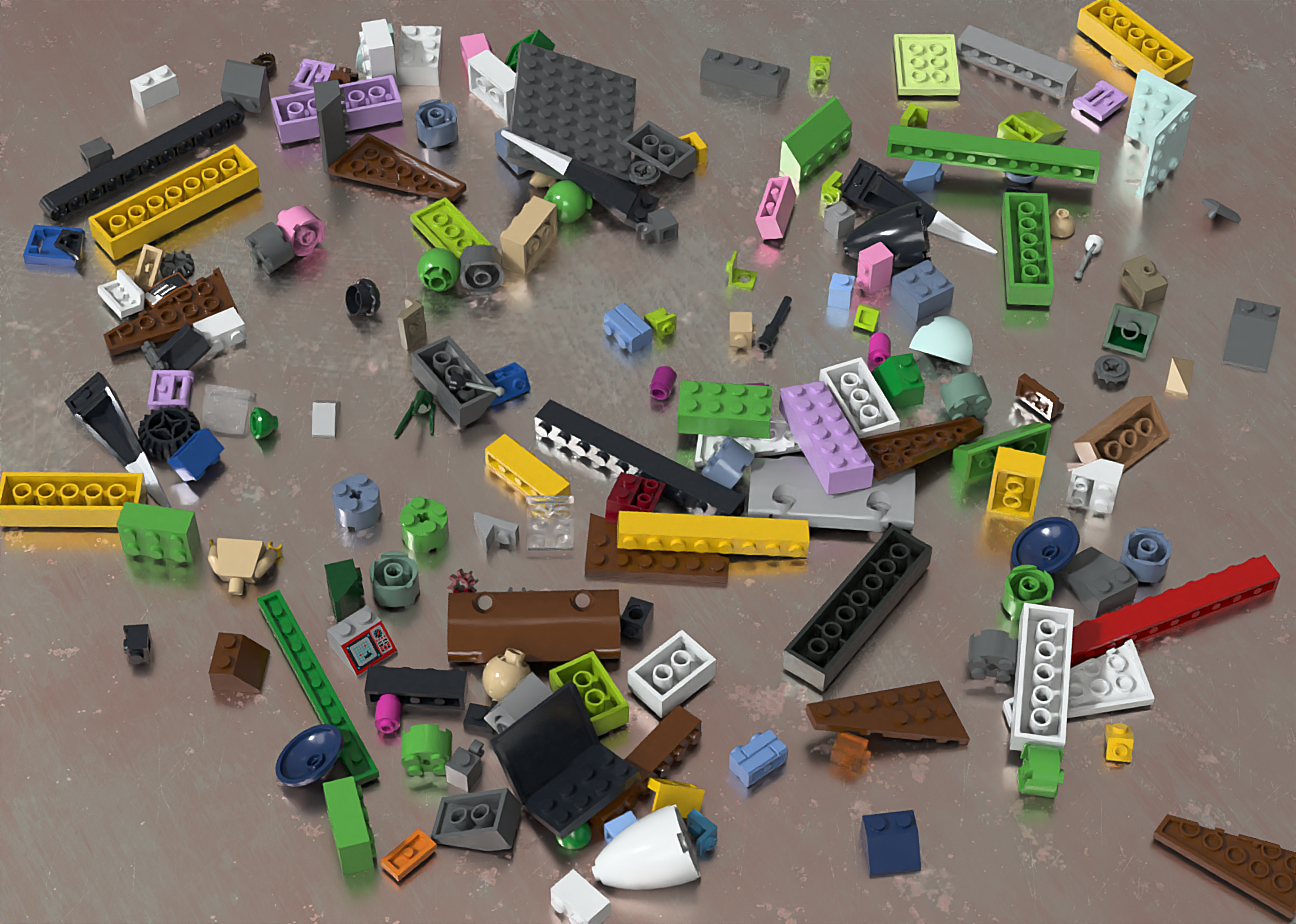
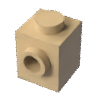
(741, 329)

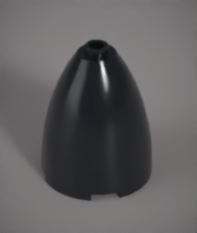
(899, 229)

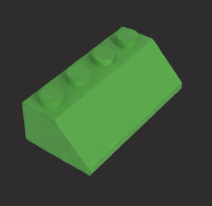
(815, 140)
(979, 457)

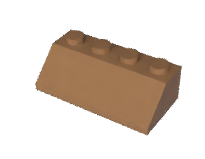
(1124, 434)

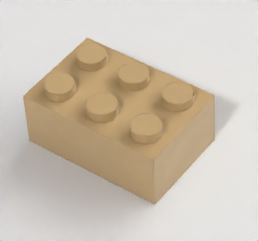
(529, 235)

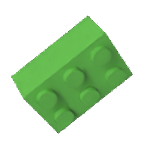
(158, 532)
(350, 825)

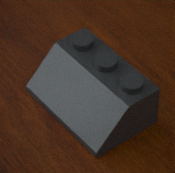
(662, 149)

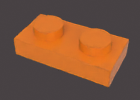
(408, 854)

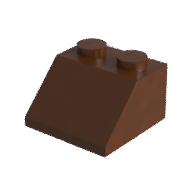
(238, 664)

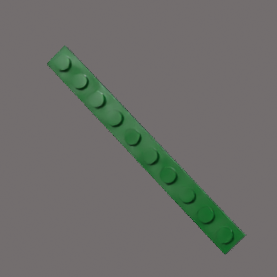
(317, 685)

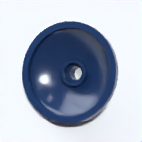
(1046, 544)
(309, 755)

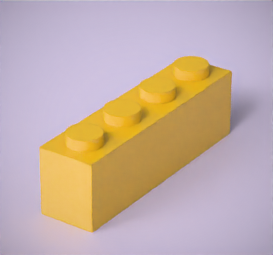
(524, 469)

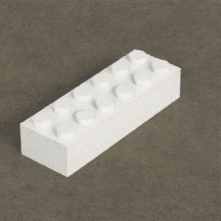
(1042, 676)

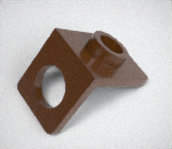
(343, 73)

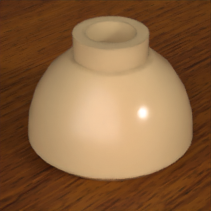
(542, 180)
(1061, 223)

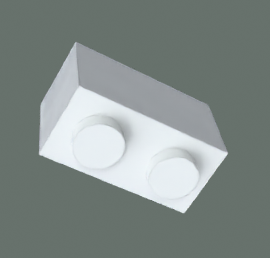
(154, 87)
(222, 329)
(579, 900)

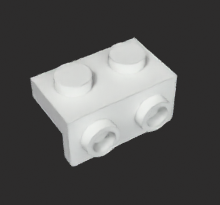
(123, 295)

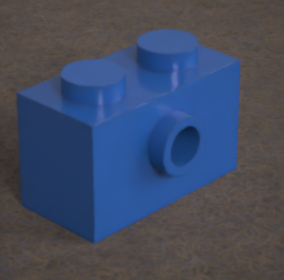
(196, 455)

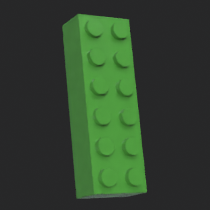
(1027, 248)

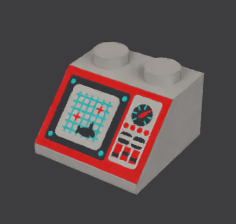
(361, 641)

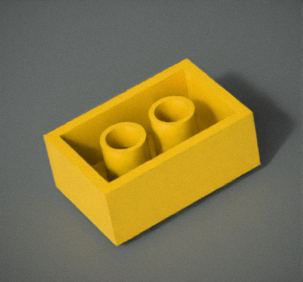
(1015, 483)

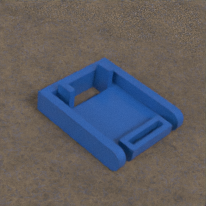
(49, 253)

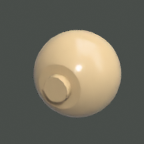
(504, 673)

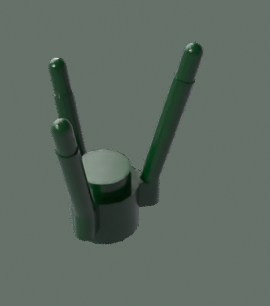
(421, 404)

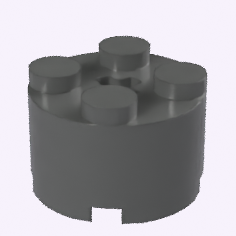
(269, 247)
(481, 269)
(992, 655)

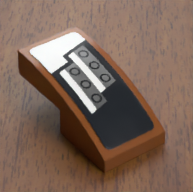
(165, 288)

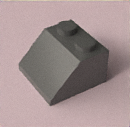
(245, 86)

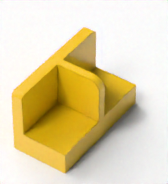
(683, 794)

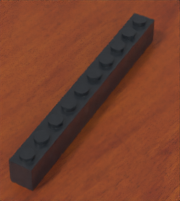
(627, 456)

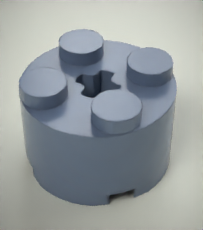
(436, 123)
(728, 463)
(357, 502)
(1146, 554)

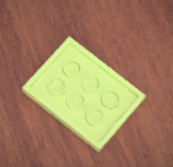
(926, 64)

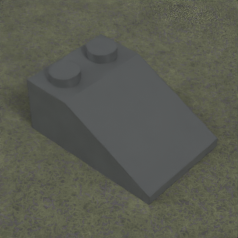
(1251, 335)
(1099, 581)
(478, 820)

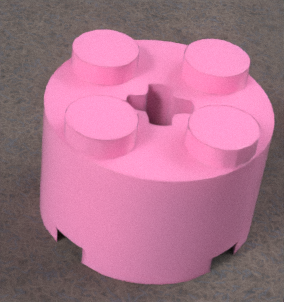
(301, 229)

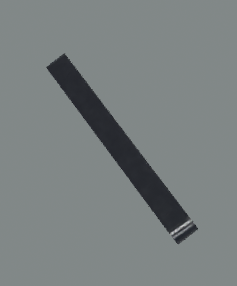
(141, 161)

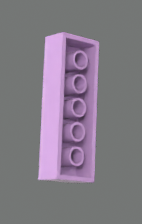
(366, 101)
(826, 437)

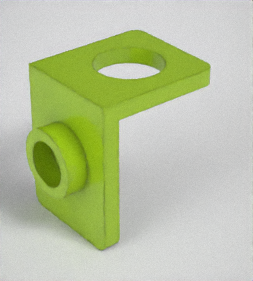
(735, 273)

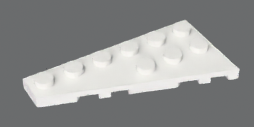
(779, 442)
(1104, 684)

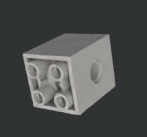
(518, 702)

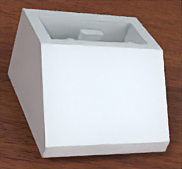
(1095, 485)

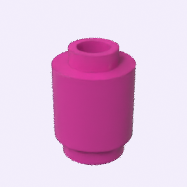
(879, 348)
(388, 713)

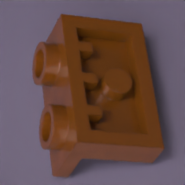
(1038, 397)

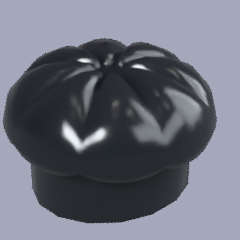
(363, 298)

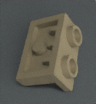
(412, 323)

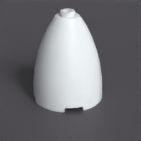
(649, 854)

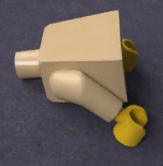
(241, 561)

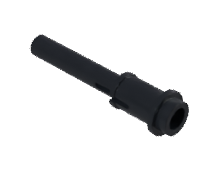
(771, 330)

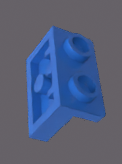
(512, 379)

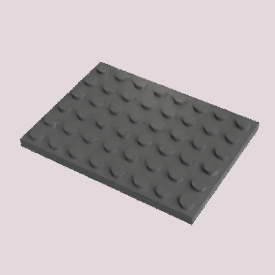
(571, 111)

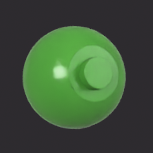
(569, 200)
(438, 269)

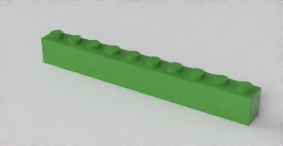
(993, 153)

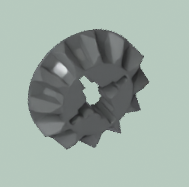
(639, 168)
(184, 266)
(1112, 362)

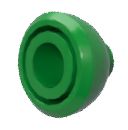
(262, 423)
(577, 838)

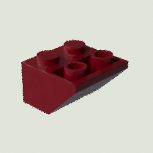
(632, 495)

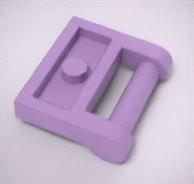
(319, 73)
(1103, 105)
(163, 388)

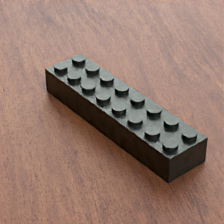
(857, 607)

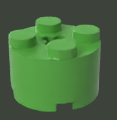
(424, 525)
(1026, 585)
(426, 749)
(1040, 770)

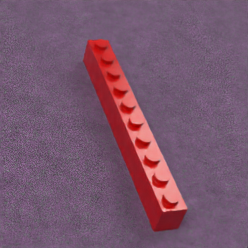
(1173, 608)

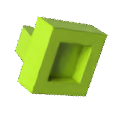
(867, 317)

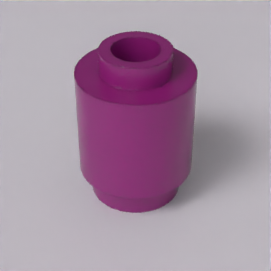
(662, 382)

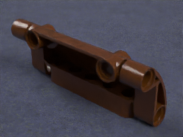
(538, 623)

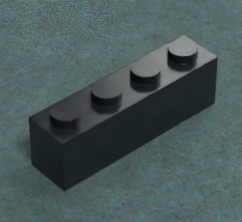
(418, 687)

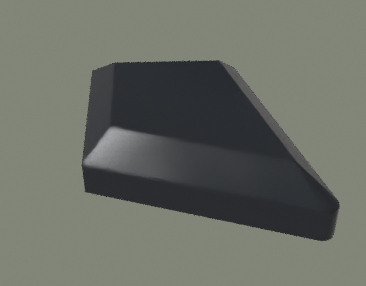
(70, 243)

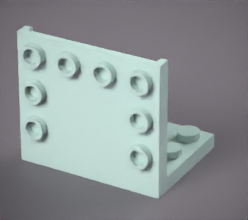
(1161, 121)

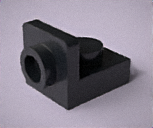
(475, 719)

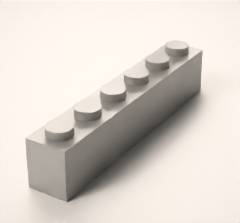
(1017, 61)

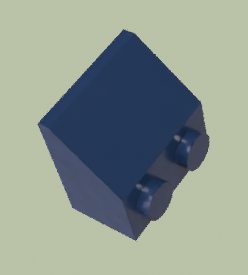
(891, 842)

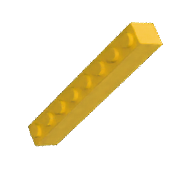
(712, 534)

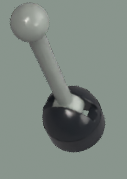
(458, 383)

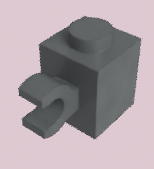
(660, 225)
(465, 766)

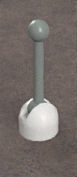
(1092, 249)

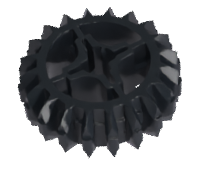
(167, 430)

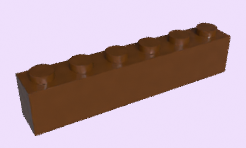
(653, 759)

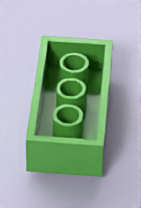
(724, 409)

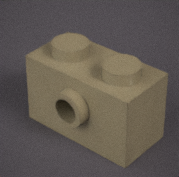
(1143, 280)

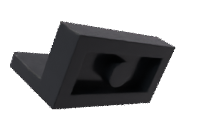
(184, 348)

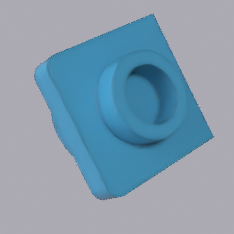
(703, 830)

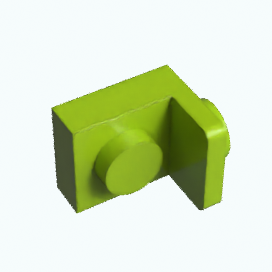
(820, 67)
(914, 115)
(831, 188)
(661, 322)

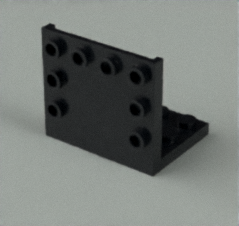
(559, 764)

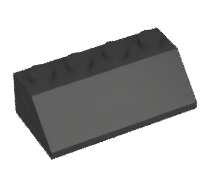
(743, 73)
(331, 121)
(434, 368)

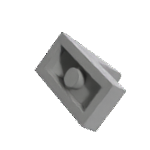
(492, 528)

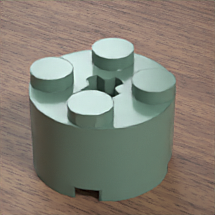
(966, 396)
(394, 579)

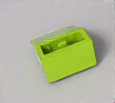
(1030, 127)

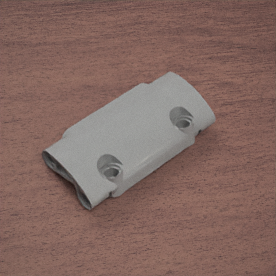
(793, 491)

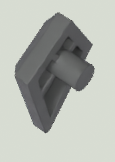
(1217, 207)

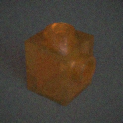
(850, 752)

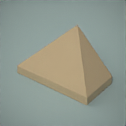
(148, 266)
(1179, 376)

